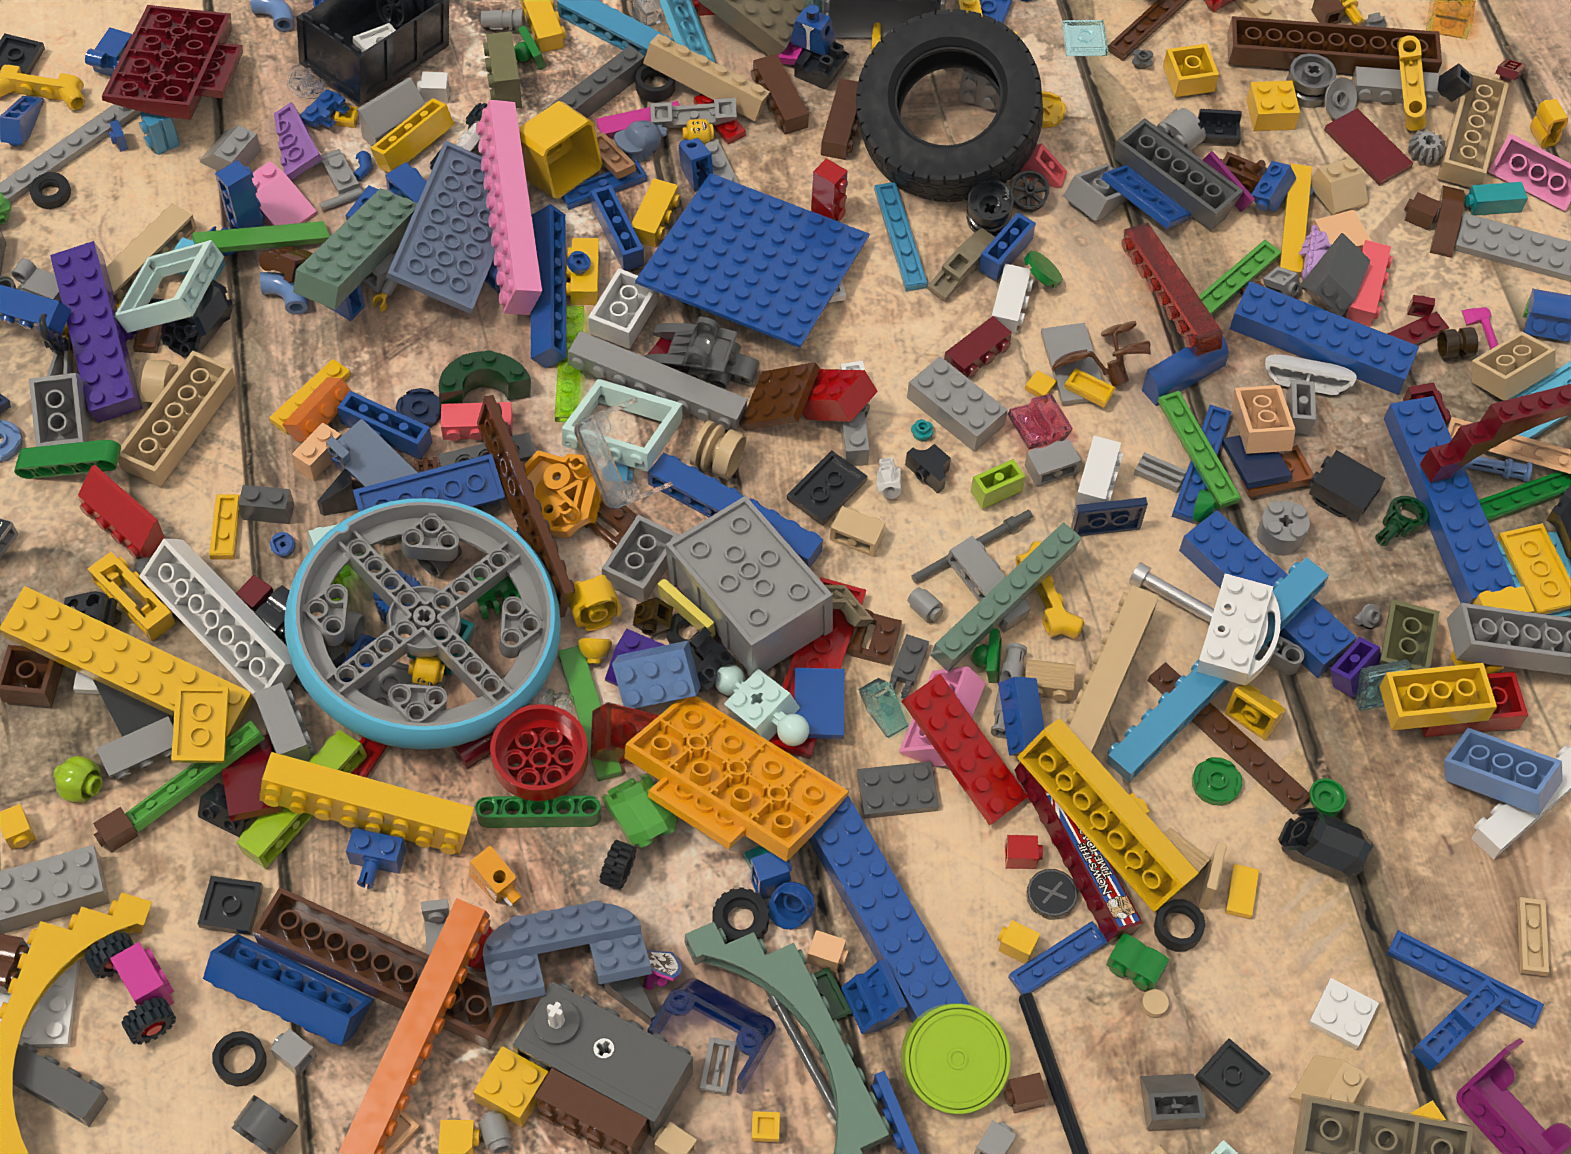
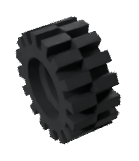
(618, 864)

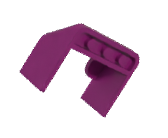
(1503, 1116)

